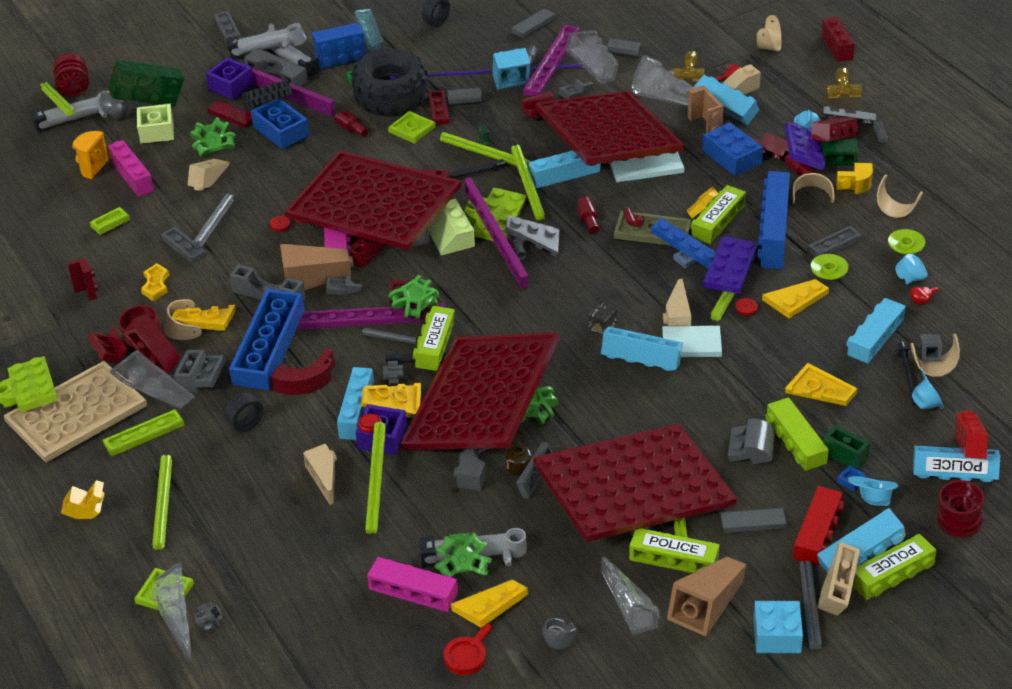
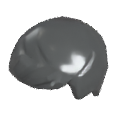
(114, 107)
(558, 633)

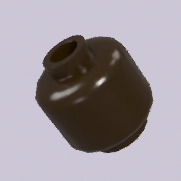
(517, 459)

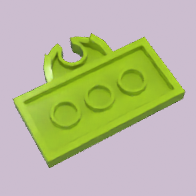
(501, 205)
(28, 385)

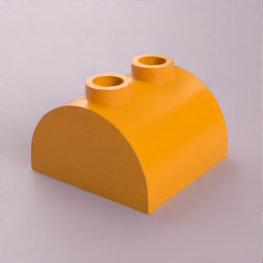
(90, 153)

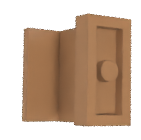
(704, 104)

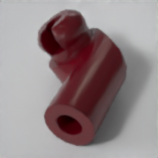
(634, 221)

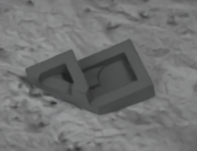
(575, 90)
(341, 286)

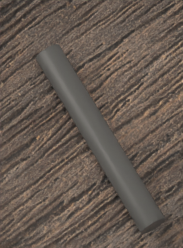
(389, 336)

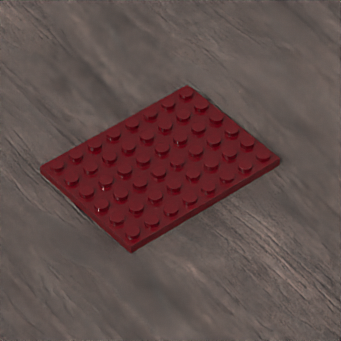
(608, 127)
(373, 199)
(481, 392)
(633, 482)

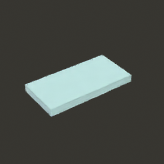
(647, 167)

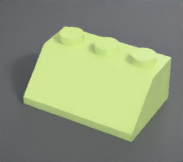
(451, 229)

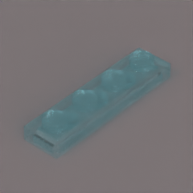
(371, 32)

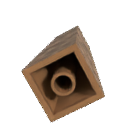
(314, 263)
(704, 595)

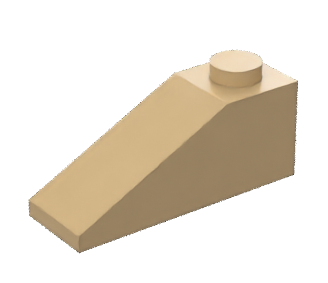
(744, 79)
(205, 173)
(677, 307)
(321, 466)
(839, 579)

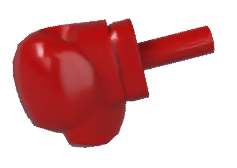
(731, 69)
(922, 295)

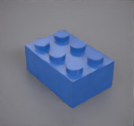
(339, 45)
(280, 123)
(732, 149)

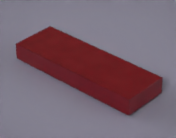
(438, 107)
(230, 113)

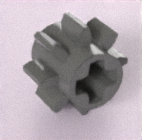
(393, 372)
(208, 616)

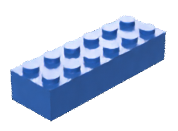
(773, 220)
(267, 339)

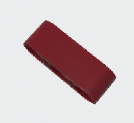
(364, 251)

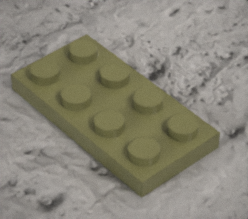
(642, 234)

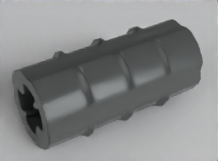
(625, 48)
(464, 96)

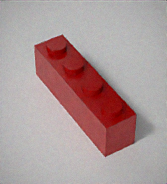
(971, 435)
(818, 525)

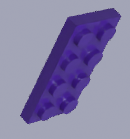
(801, 146)
(730, 265)

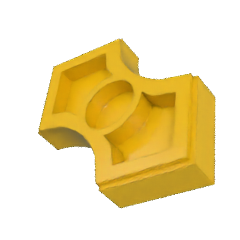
(702, 202)
(155, 284)

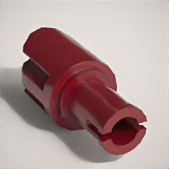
(351, 123)
(797, 167)
(588, 214)

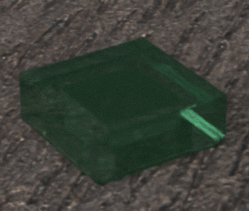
(483, 134)

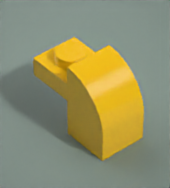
(859, 180)
(83, 504)

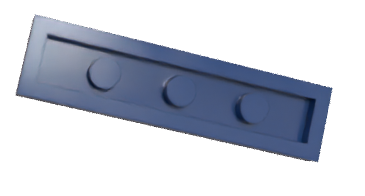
(683, 242)

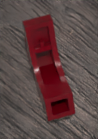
(303, 380)

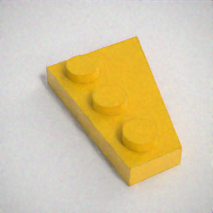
(796, 298)
(212, 319)
(821, 386)
(395, 397)
(490, 603)

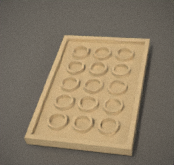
(82, 410)

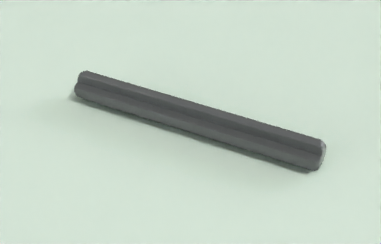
(213, 220)
(810, 605)

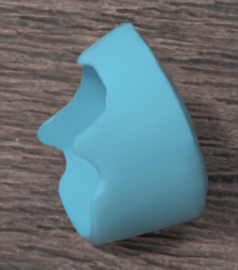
(911, 269)

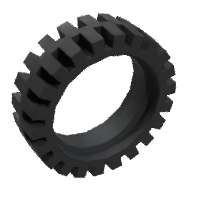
(267, 93)

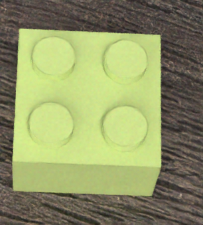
(155, 123)

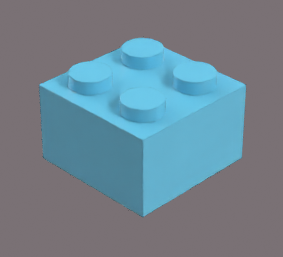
(511, 68)
(778, 627)

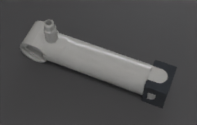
(291, 35)
(297, 57)
(44, 119)
(508, 544)

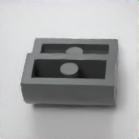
(199, 370)
(752, 442)

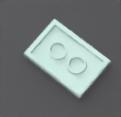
(697, 340)

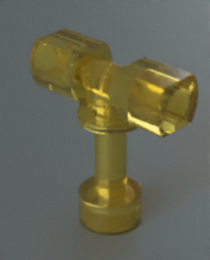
(689, 70)
(844, 86)

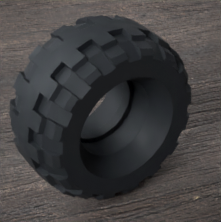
(384, 96)

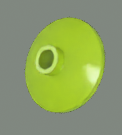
(906, 241)
(829, 266)

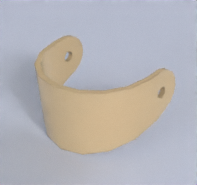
(772, 35)
(816, 180)
(890, 206)
(175, 329)
(939, 368)

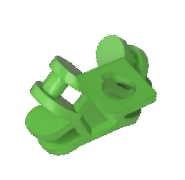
(211, 139)
(417, 292)
(545, 398)
(462, 556)

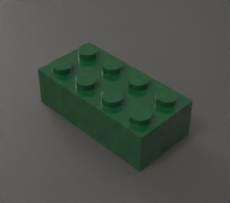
(145, 83)

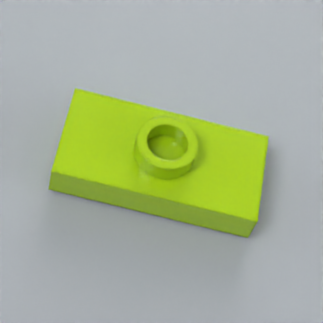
(110, 220)

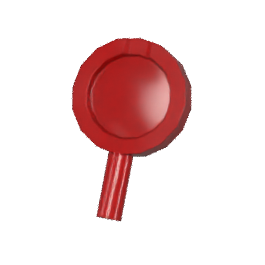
(466, 654)

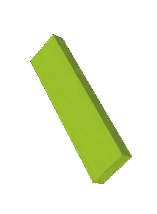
(143, 432)

